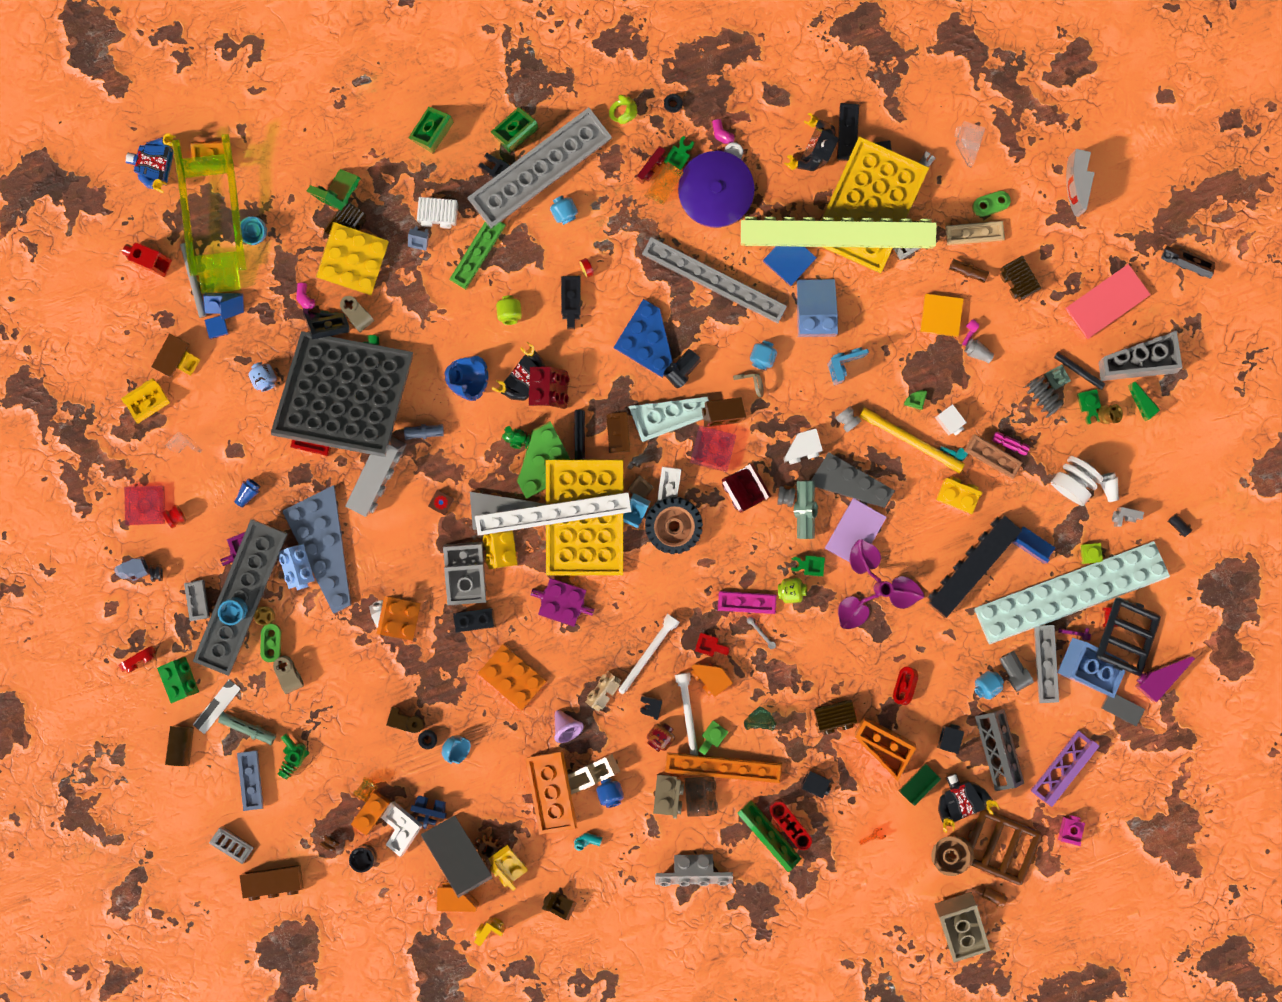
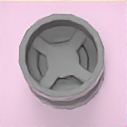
(847, 418)

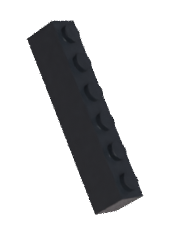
(974, 566)

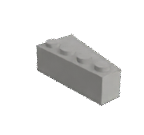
(1150, 358)
(374, 478)

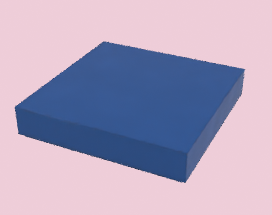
(789, 262)

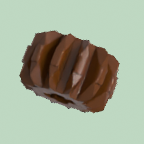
(482, 845)

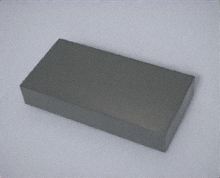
(1123, 709)

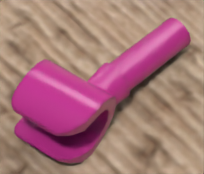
(972, 326)

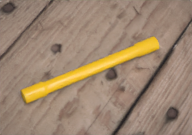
(947, 460)

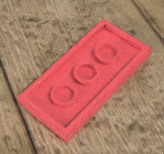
(1107, 301)

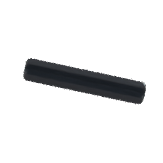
(579, 434)

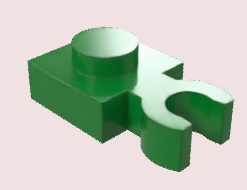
(678, 156)
(1089, 402)
(812, 565)

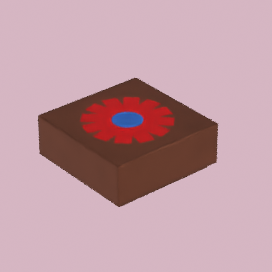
(441, 502)

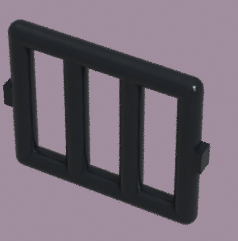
(1149, 635)

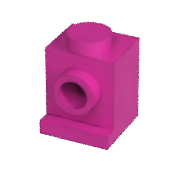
(1065, 834)

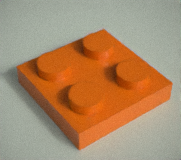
(398, 618)

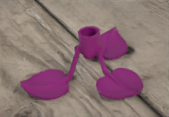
(902, 591)

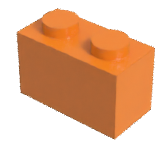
(371, 813)

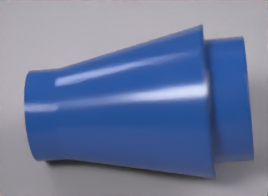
(247, 491)

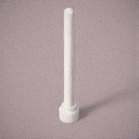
(669, 623)
(683, 681)

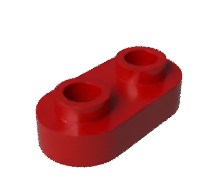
(131, 664)
(905, 685)

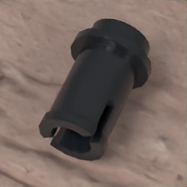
(1180, 525)

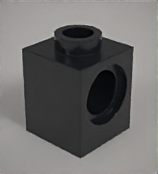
(950, 738)
(816, 784)

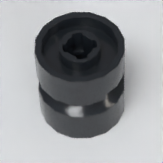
(363, 858)

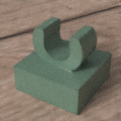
(1057, 377)

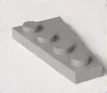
(488, 504)

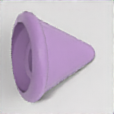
(566, 727)

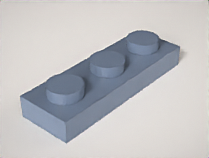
(250, 780)

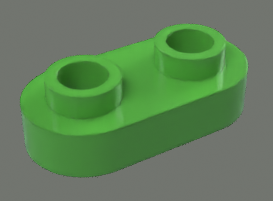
(992, 203)
(270, 643)

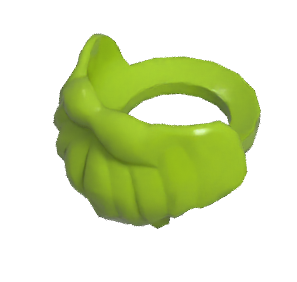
(630, 112)

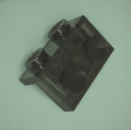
(700, 796)

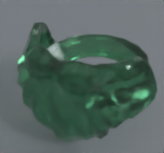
(760, 719)

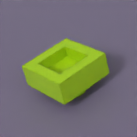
(1091, 553)

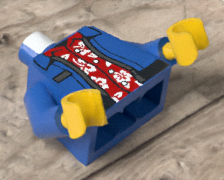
(153, 162)

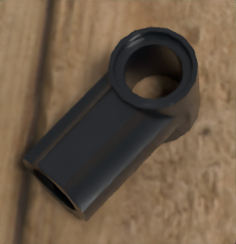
(678, 372)

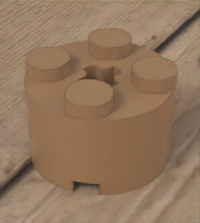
(944, 862)

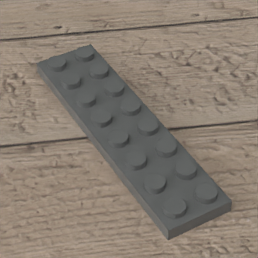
(246, 581)

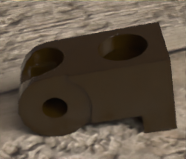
(403, 722)

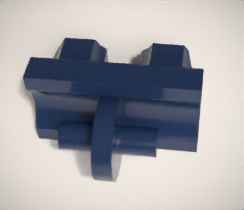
(420, 807)

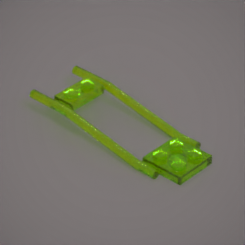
(218, 270)

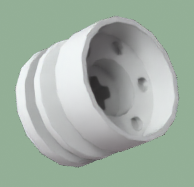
(1077, 480)

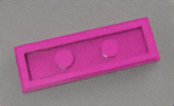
(747, 602)

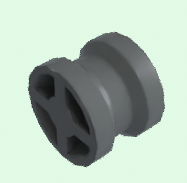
(786, 496)

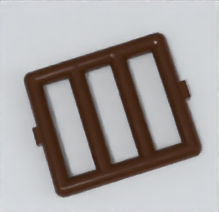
(1019, 829)

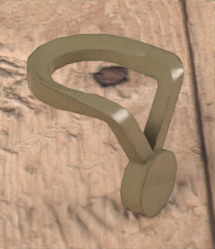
(759, 390)

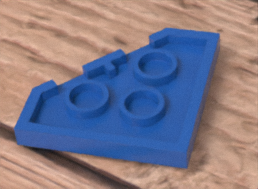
(646, 339)

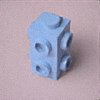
(296, 567)

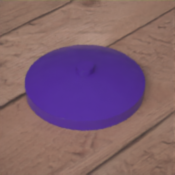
(716, 189)

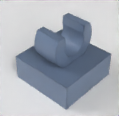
(418, 239)

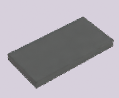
(456, 856)

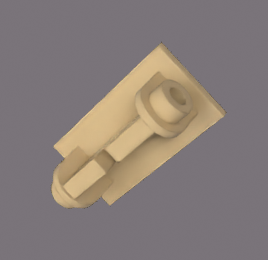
(597, 697)

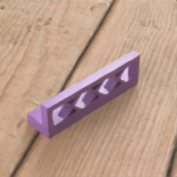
(1070, 773)

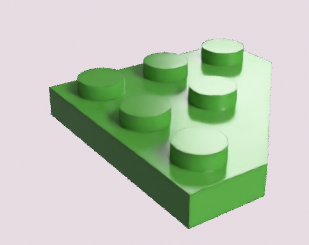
(542, 446)

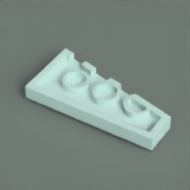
(661, 418)

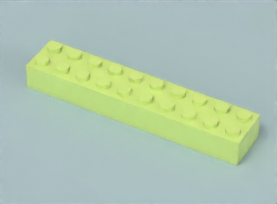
(838, 233)

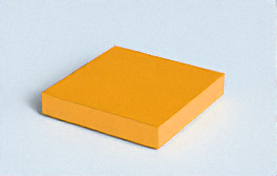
(941, 315)

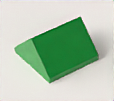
(431, 129)
(515, 129)

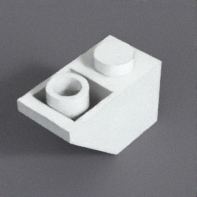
(804, 445)

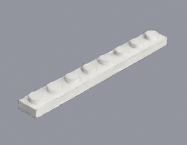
(553, 513)

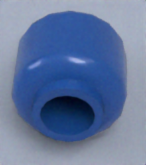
(610, 793)

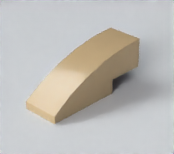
(592, 773)

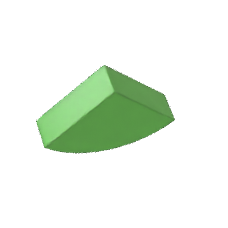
(916, 400)

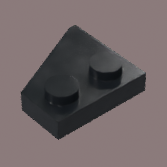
(325, 323)

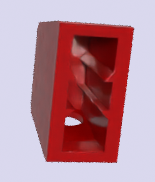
(147, 258)

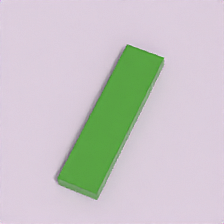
(476, 254)

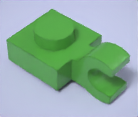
(714, 735)

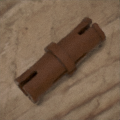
(968, 270)

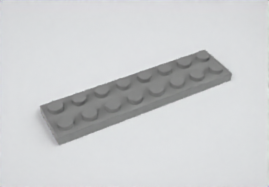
(539, 168)

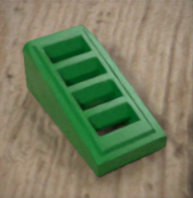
(1144, 403)

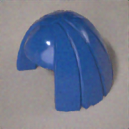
(467, 377)

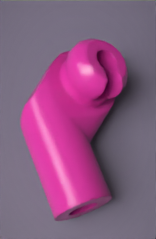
(720, 134)
(302, 298)

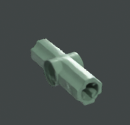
(805, 509)

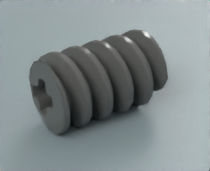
(1044, 395)

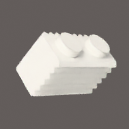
(437, 211)

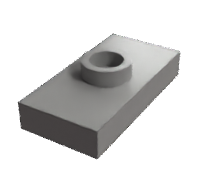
(197, 600)

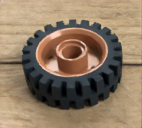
(671, 510)

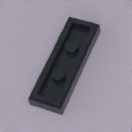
(847, 130)

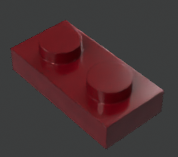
(647, 171)

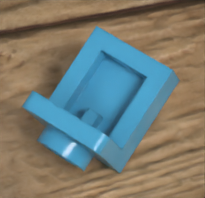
(638, 509)

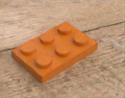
(512, 677)

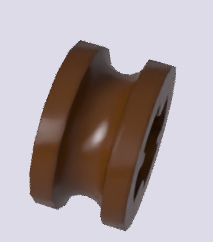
(329, 843)

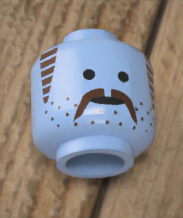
(262, 377)

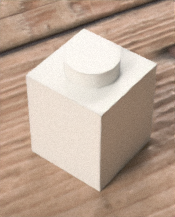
(951, 420)

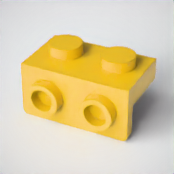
(145, 400)
(500, 549)
(483, 930)

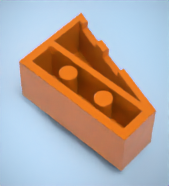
(885, 745)

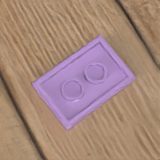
(856, 523)

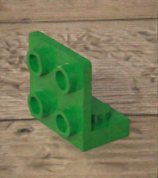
(338, 191)

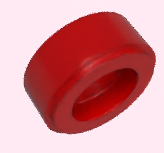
(586, 267)

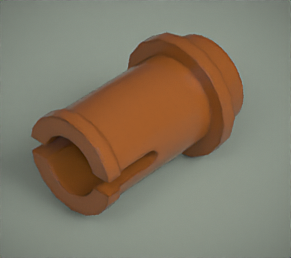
(995, 897)

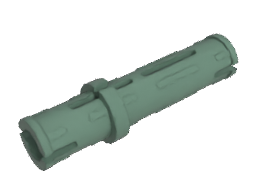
(255, 732)

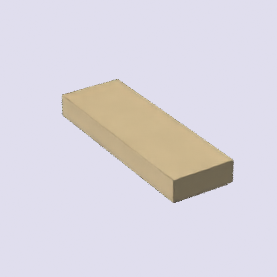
(975, 233)

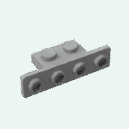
(693, 870)

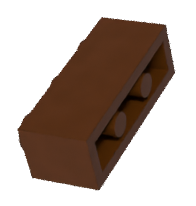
(271, 882)

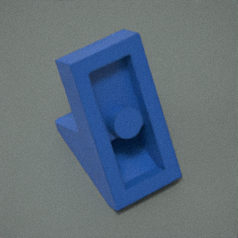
(224, 303)

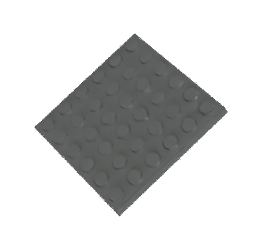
(342, 394)

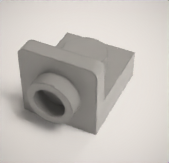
(1129, 514)

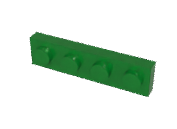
(769, 836)

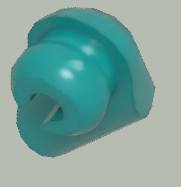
(586, 839)

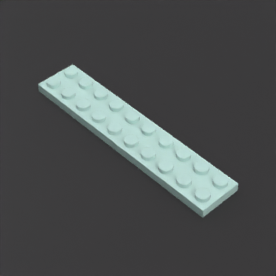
(1071, 592)

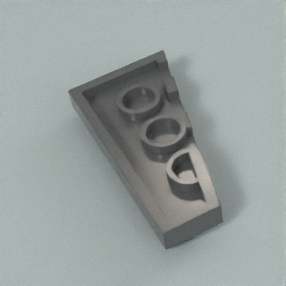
(844, 479)

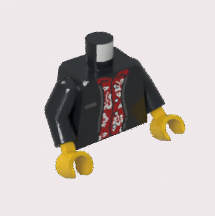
(819, 147)
(517, 383)
(962, 801)

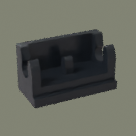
(653, 709)

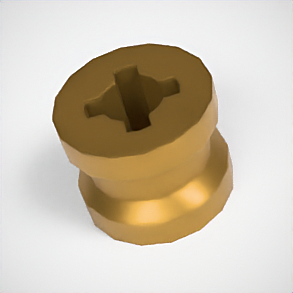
(1110, 414)
(261, 617)

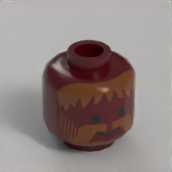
(660, 737)

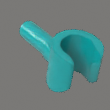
(960, 454)

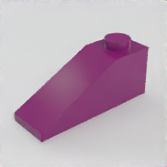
(1159, 680)

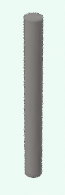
(194, 286)

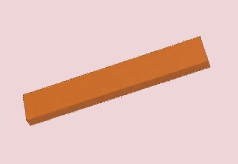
(723, 767)

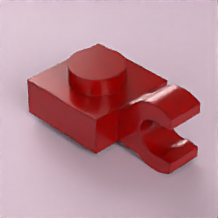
(708, 645)

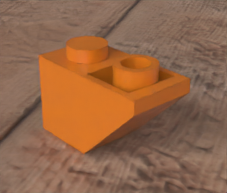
(713, 678)

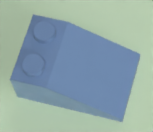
(817, 308)
(1084, 668)

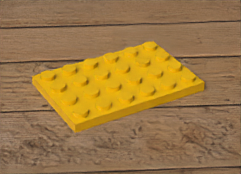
(876, 187)
(588, 544)

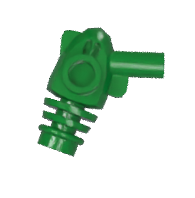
(516, 437)
(294, 757)

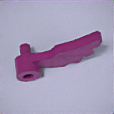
(1085, 636)

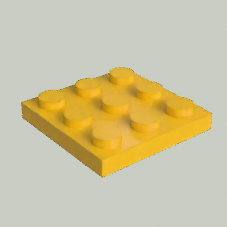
(352, 258)

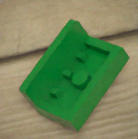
(178, 680)

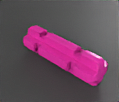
(1010, 443)

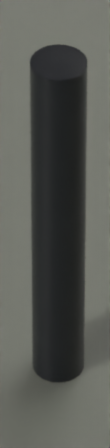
(1079, 370)

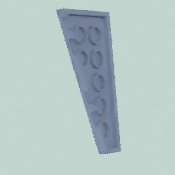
(318, 528)

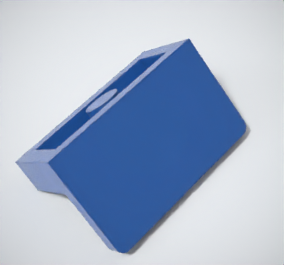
(1034, 545)

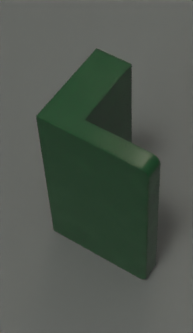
(919, 784)

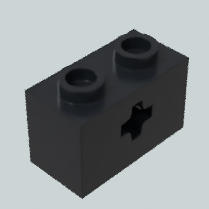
(474, 620)

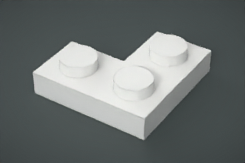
(405, 828)

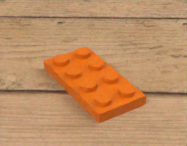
(551, 793)

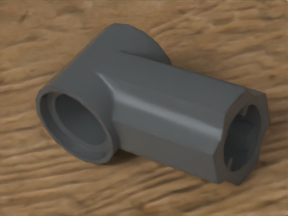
(1018, 675)

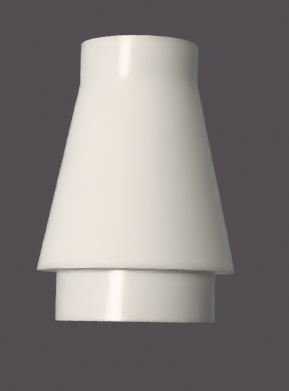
(1110, 486)

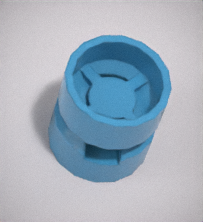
(232, 611)

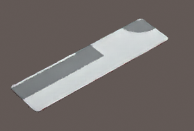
(216, 706)

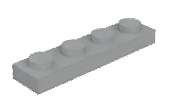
(1046, 664)

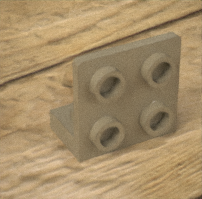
(667, 795)

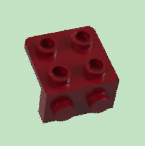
(548, 387)
(745, 488)

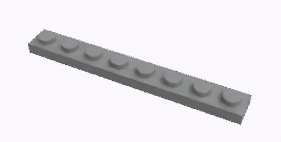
(714, 280)

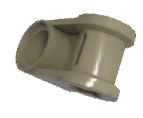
(357, 315)
(290, 678)

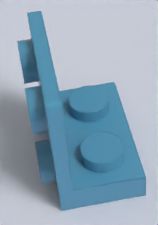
(837, 370)

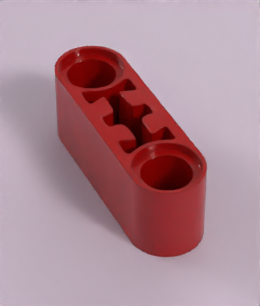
(788, 831)

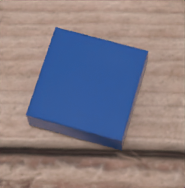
(216, 327)

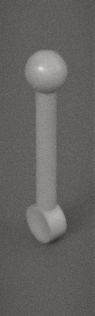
(750, 620)

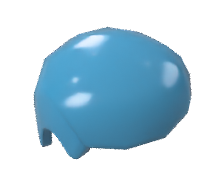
(253, 230)
(455, 749)

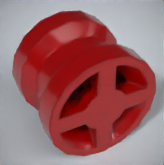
(174, 516)

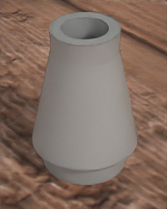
(978, 351)

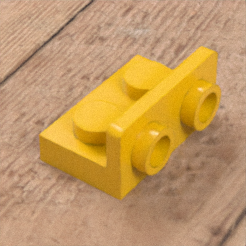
(959, 495)
(507, 866)

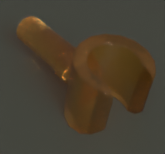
(873, 836)

